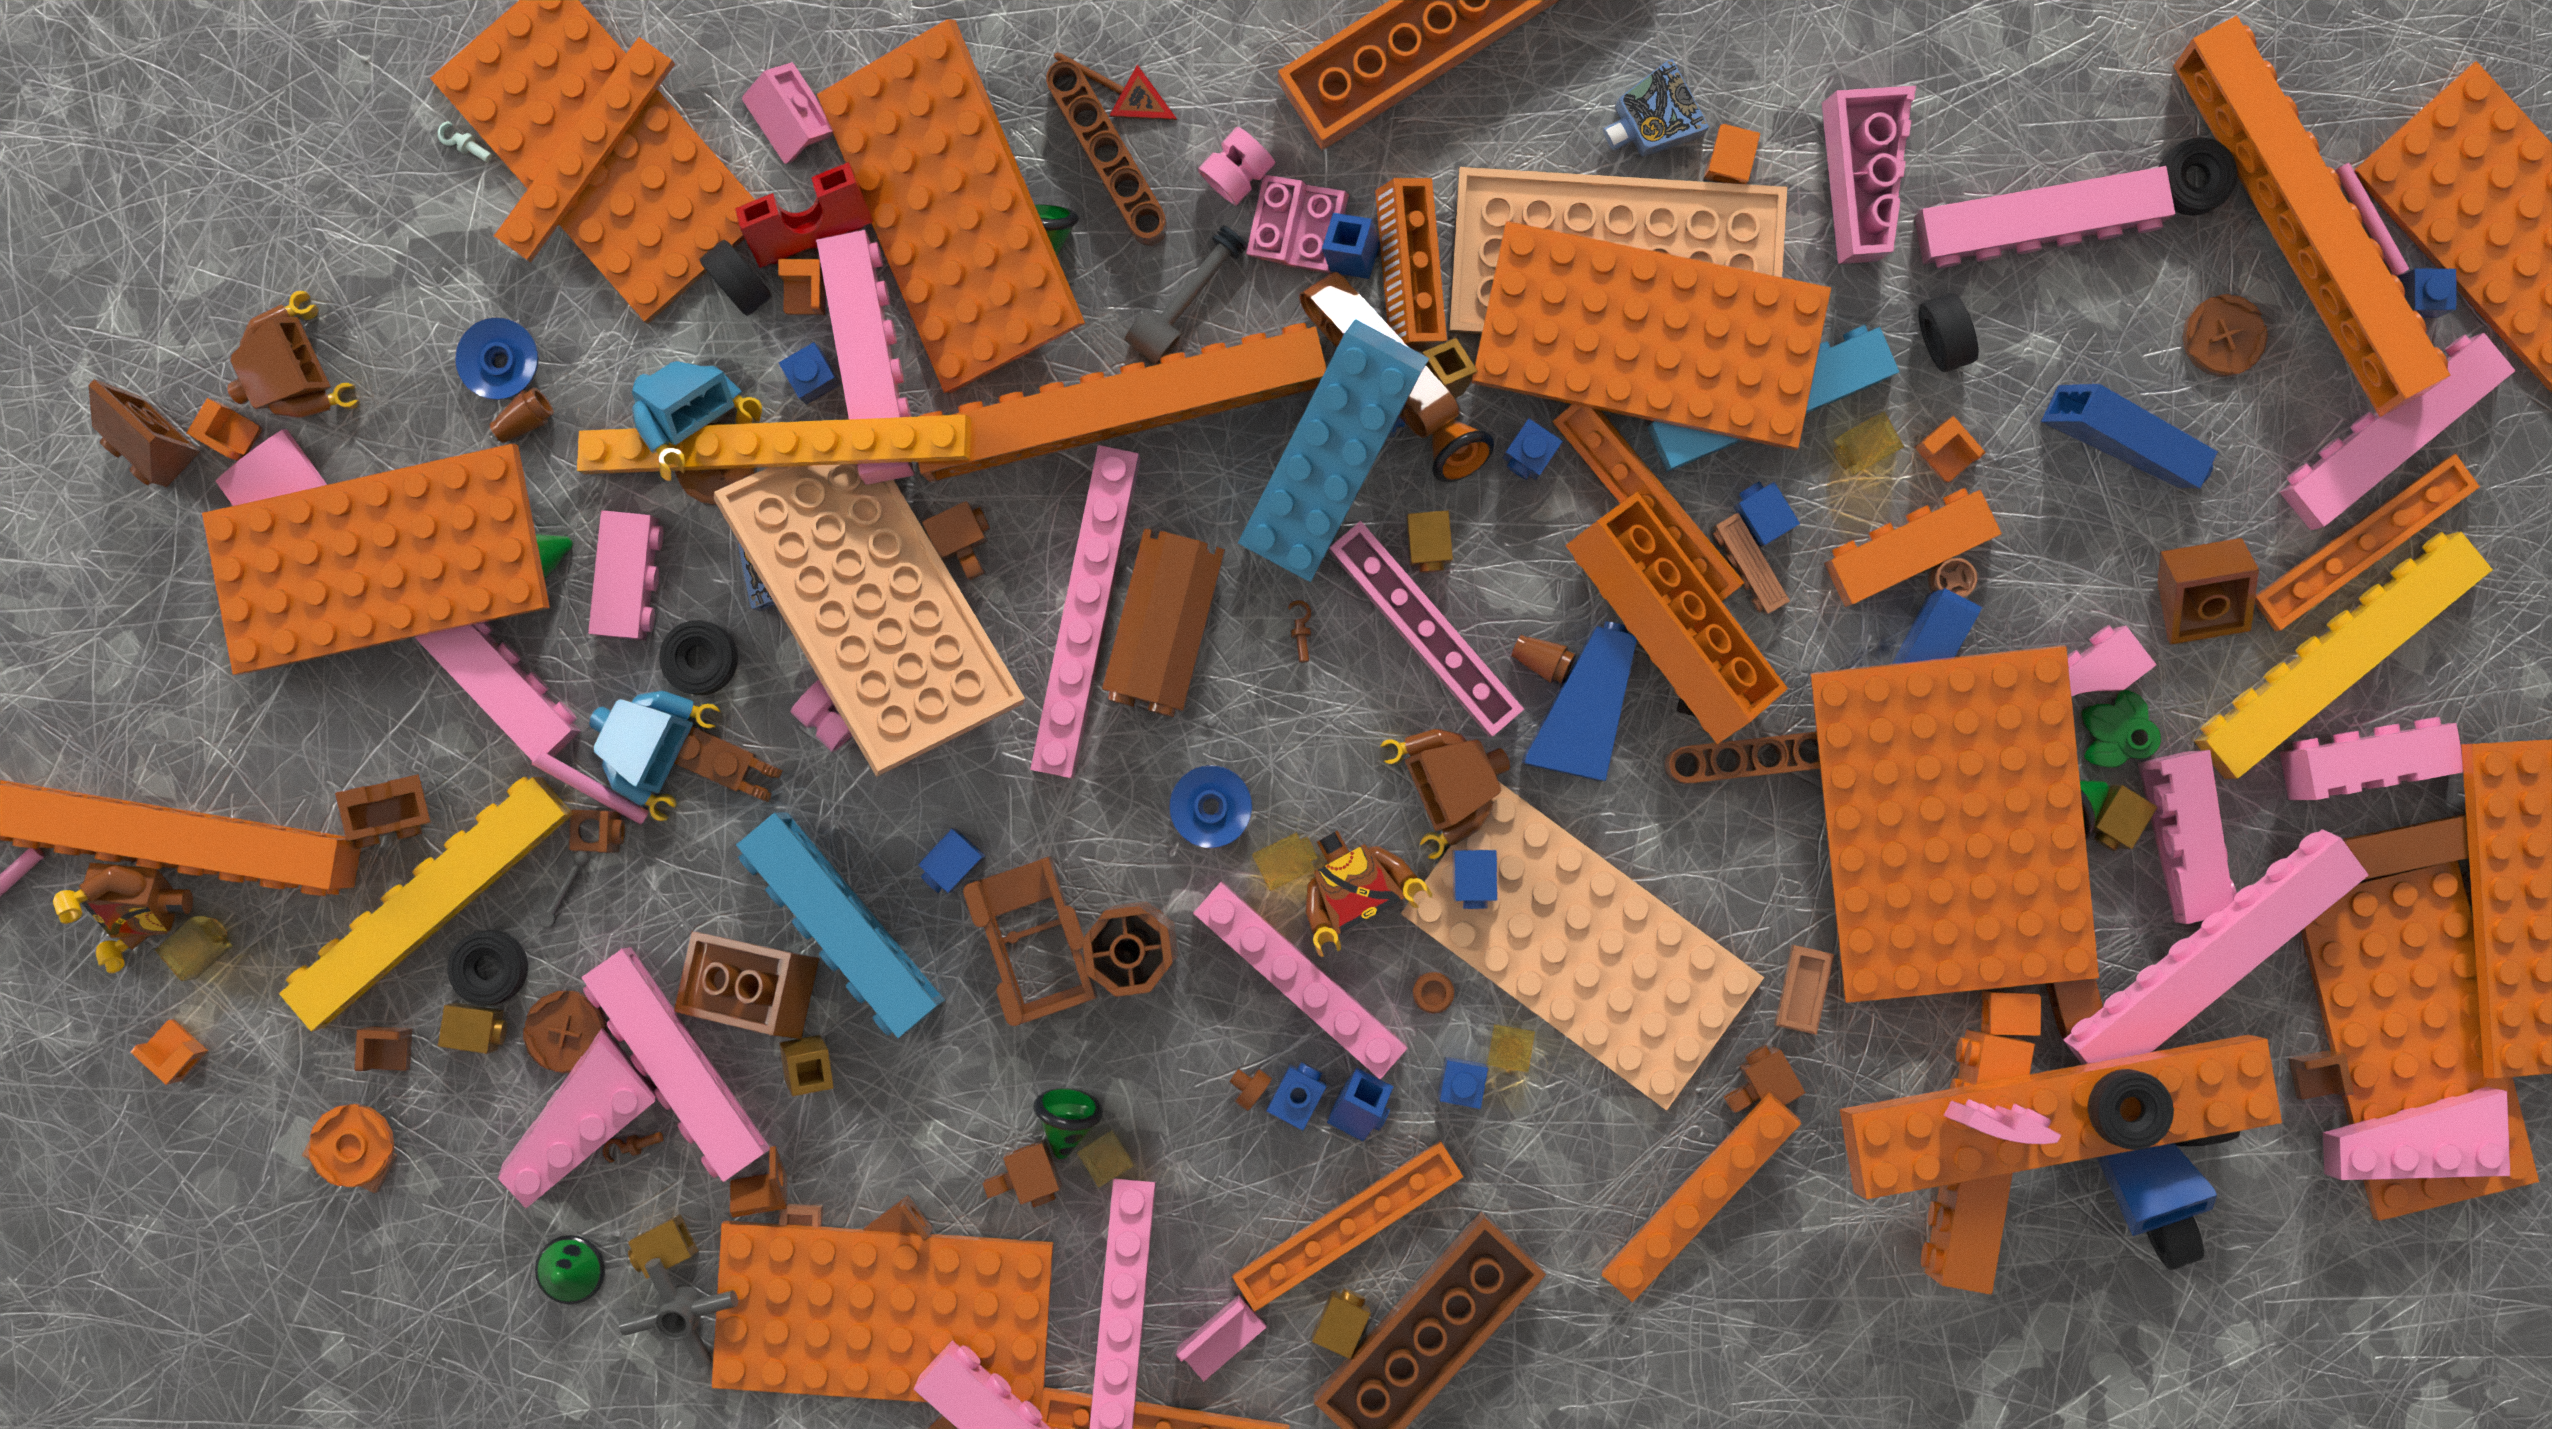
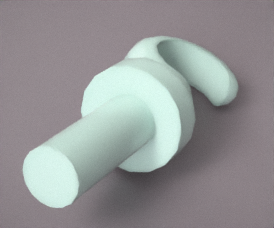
(465, 143)

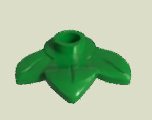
(2114, 729)

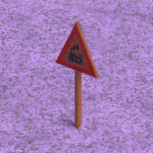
(1137, 98)

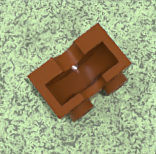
(383, 810)

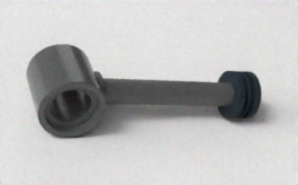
(1154, 333)

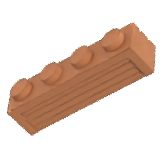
(1750, 563)

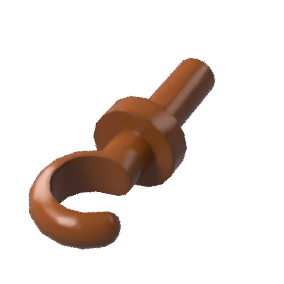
(1300, 631)
(633, 1145)

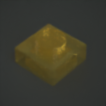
(1510, 1047)
(1105, 1158)

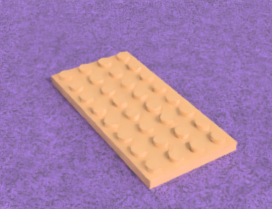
(1688, 219)
(870, 607)
(1589, 951)

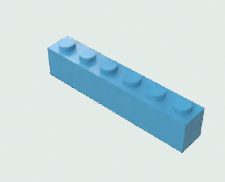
(1838, 373)

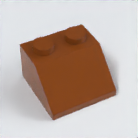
(2207, 590)

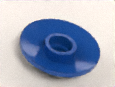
(478, 352)
(1188, 810)

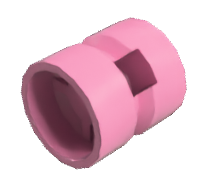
(1225, 176)
(819, 711)

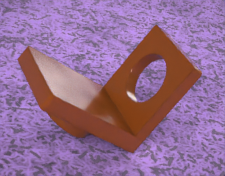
(610, 831)
(760, 1192)
(902, 1218)

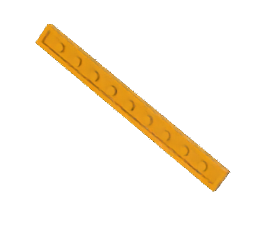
(785, 444)

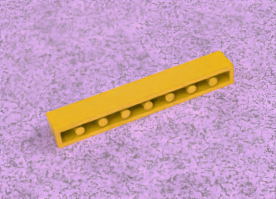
(2342, 654)
(425, 903)

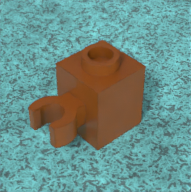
(957, 533)
(1765, 1073)
(1029, 1173)

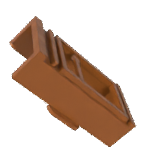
(1012, 891)

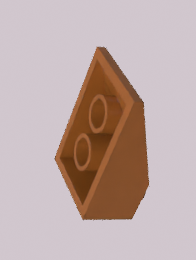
(139, 434)
(746, 985)

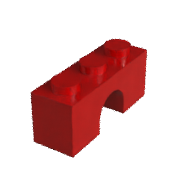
(779, 233)

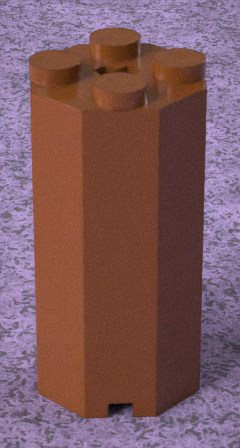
(1163, 622)
(1117, 968)

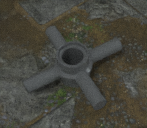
(678, 1312)

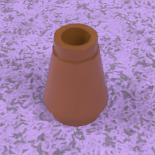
(524, 413)
(1545, 658)

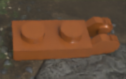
(724, 762)

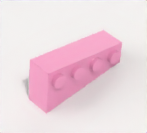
(1865, 167)
(2372, 761)
(2189, 833)
(581, 1116)
(2432, 1141)

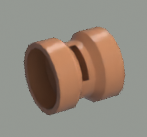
(1958, 575)

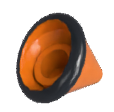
(1455, 439)

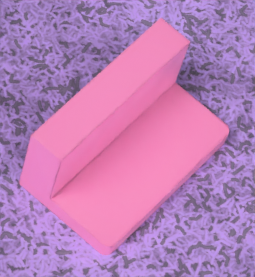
(787, 111)
(1221, 1337)

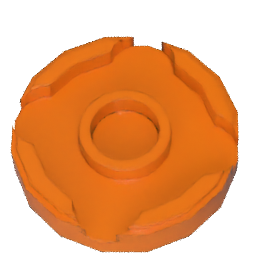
(351, 1145)

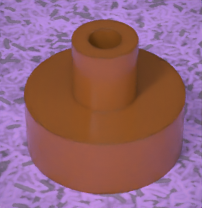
(1250, 1087)

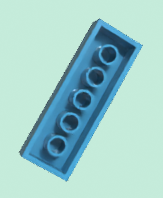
(1333, 449)
(839, 923)

